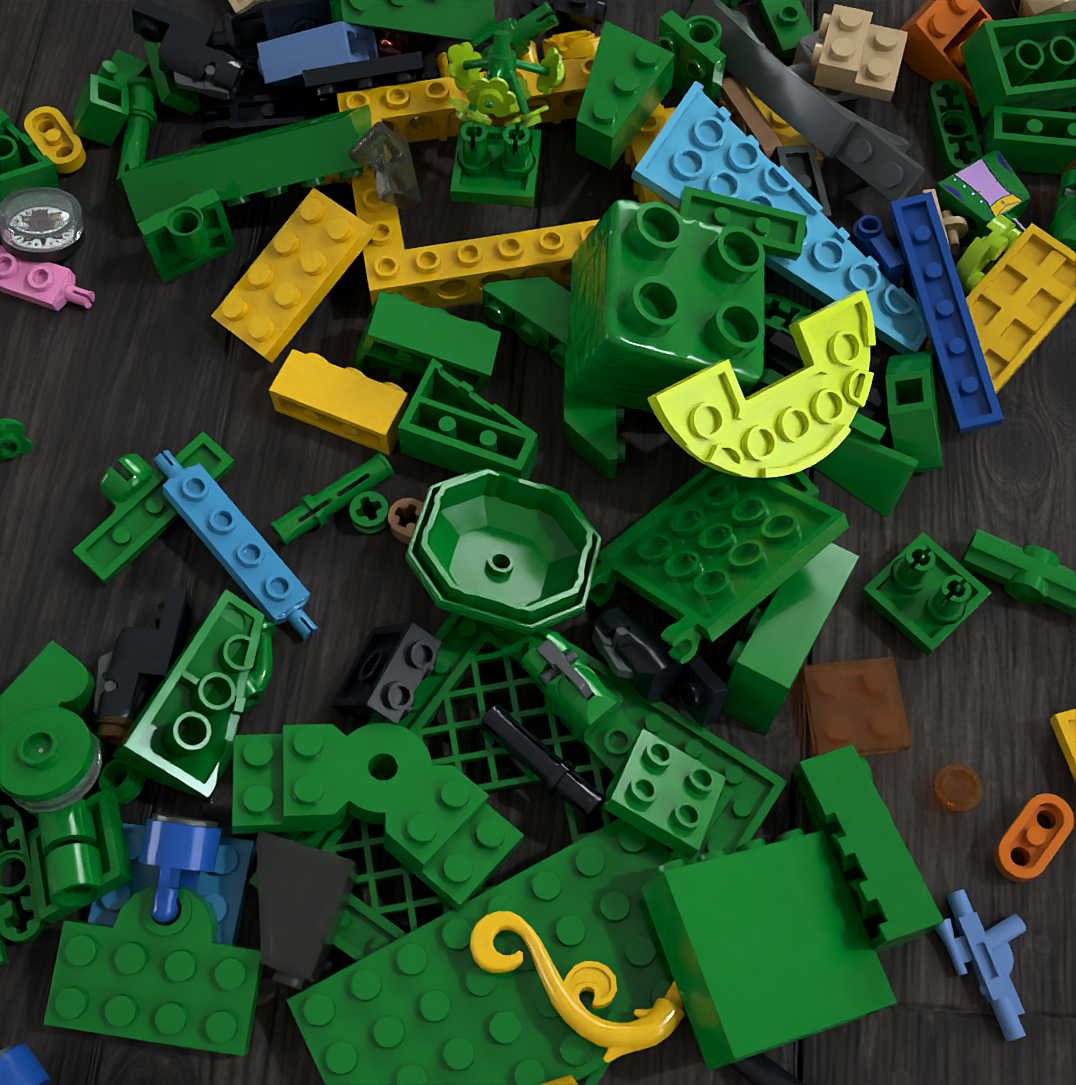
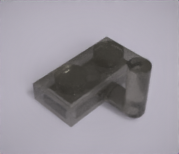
(391, 163)

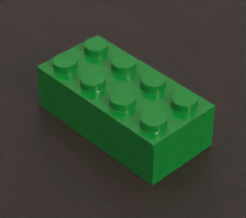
(1023, 62)

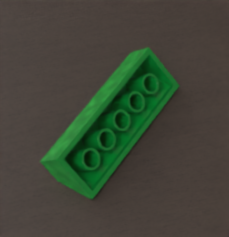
(250, 163)

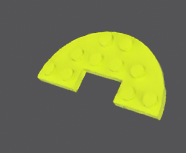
(789, 420)

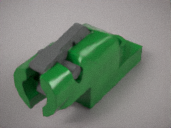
(581, 701)

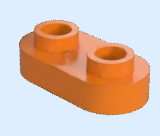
(1032, 840)

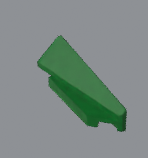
(860, 461)

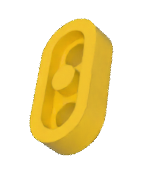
(55, 139)

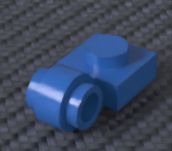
(870, 239)

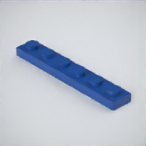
(945, 314)

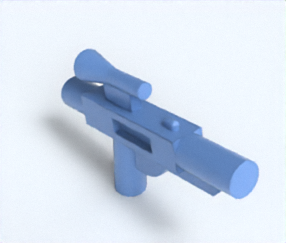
(989, 957)

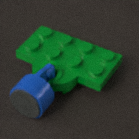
(160, 963)

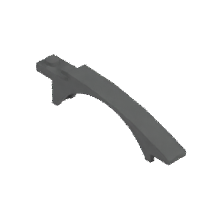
(833, 129)

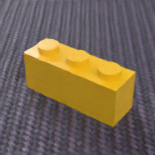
(340, 400)

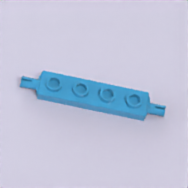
(236, 544)

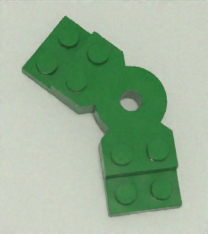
(428, 812)

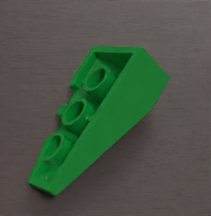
(194, 713)

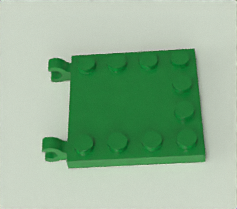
(715, 552)

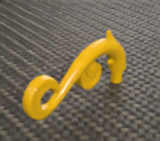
(620, 1038)

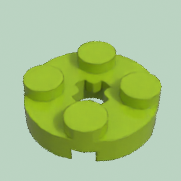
(984, 252)

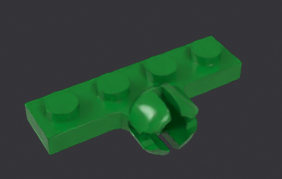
(140, 507)

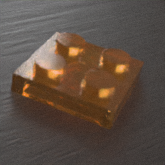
(856, 706)

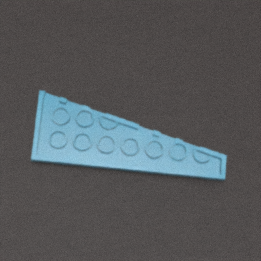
(710, 153)

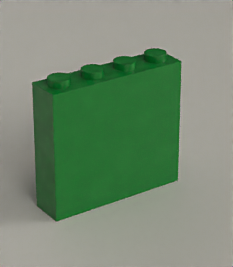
(765, 945)

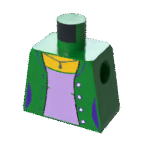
(984, 192)

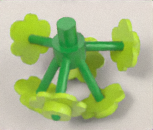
(500, 89)

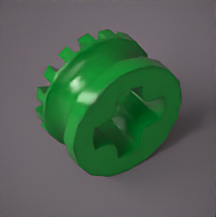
(363, 523)

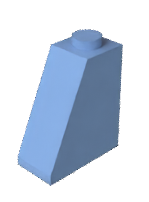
(329, 45)

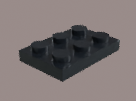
(392, 70)

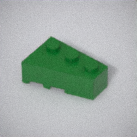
(621, 93)
(462, 430)

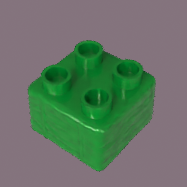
(661, 303)

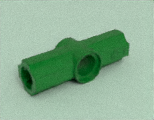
(1028, 572)

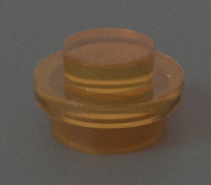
(957, 788)

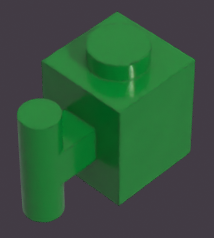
(101, 106)

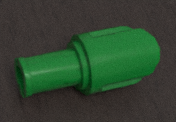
(520, 31)

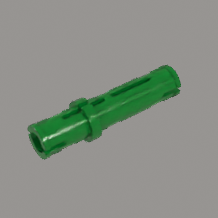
(289, 528)

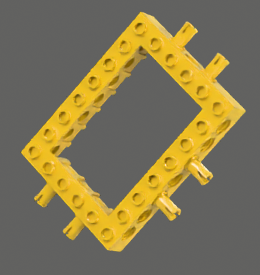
(460, 269)

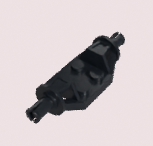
(271, 20)

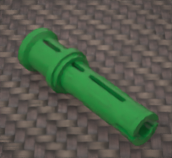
(139, 123)

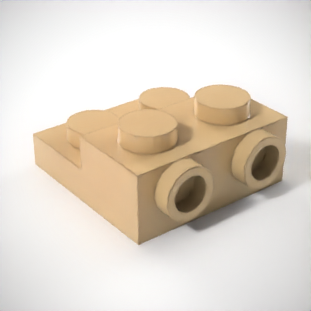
(857, 54)

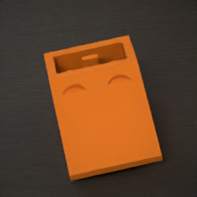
(936, 39)

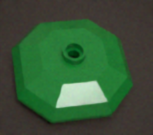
(507, 523)

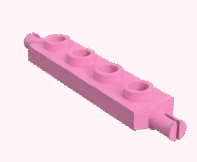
(41, 282)

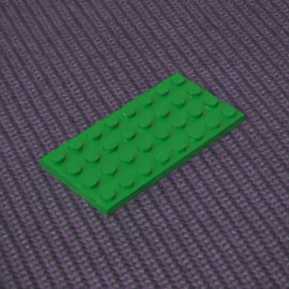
(437, 1018)

